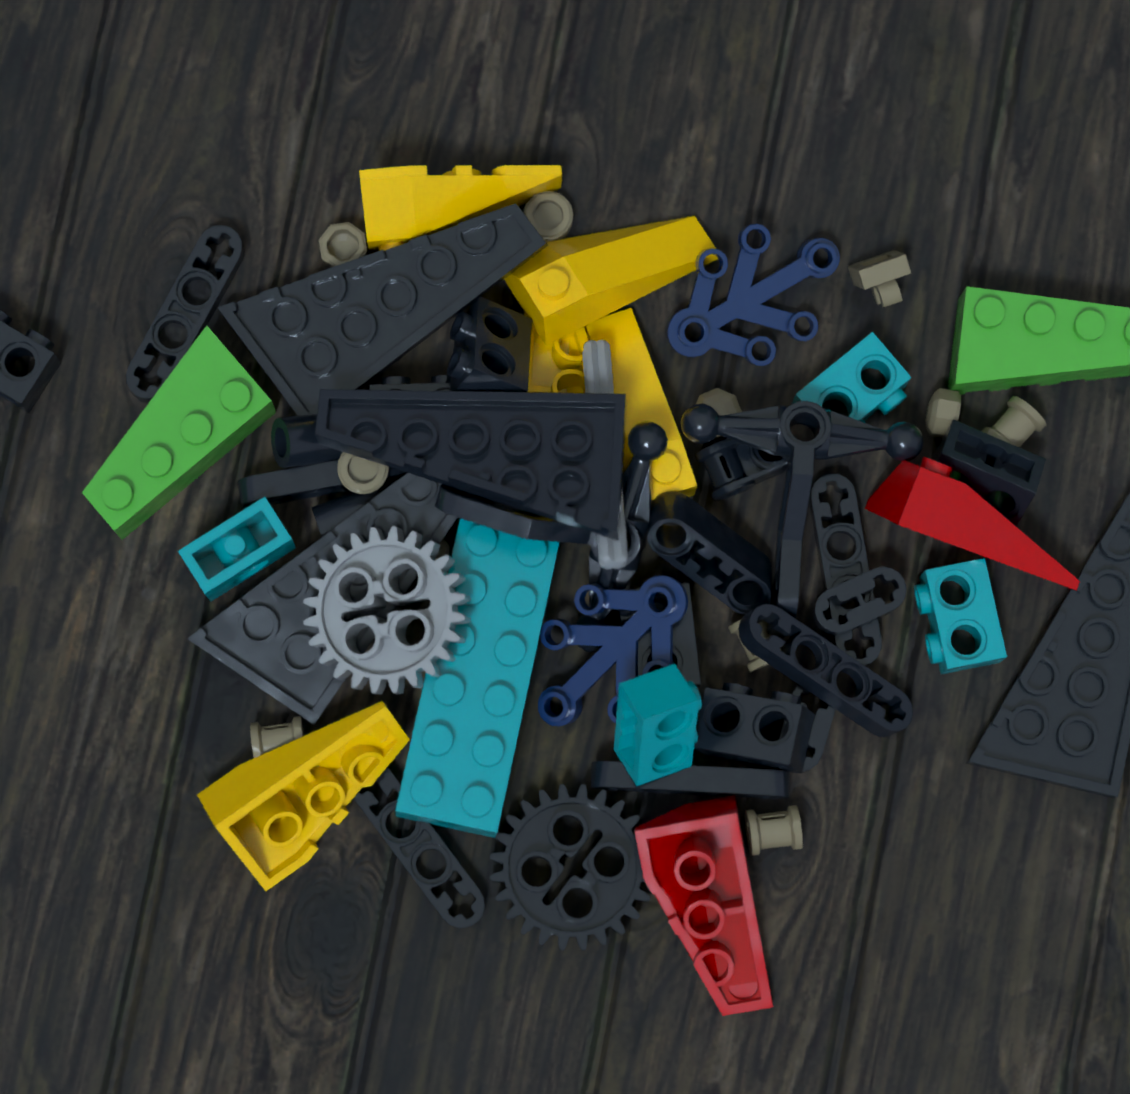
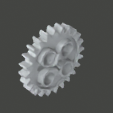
(391, 655)

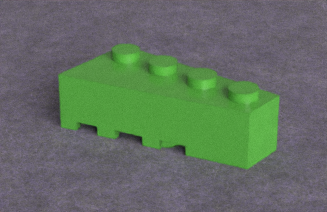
(1034, 340)
(180, 434)

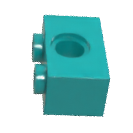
(237, 549)

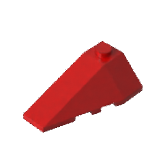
(952, 512)
(703, 883)

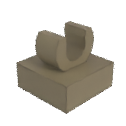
(881, 275)

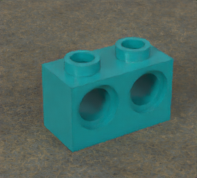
(844, 382)
(975, 615)
(656, 724)

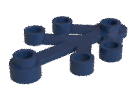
(746, 300)
(617, 642)

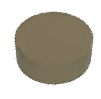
(550, 215)
(361, 474)

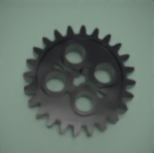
(535, 839)

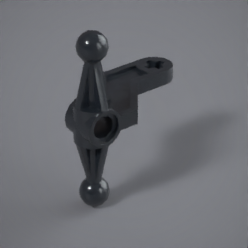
(770, 432)
(646, 443)

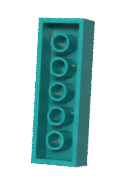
(475, 708)

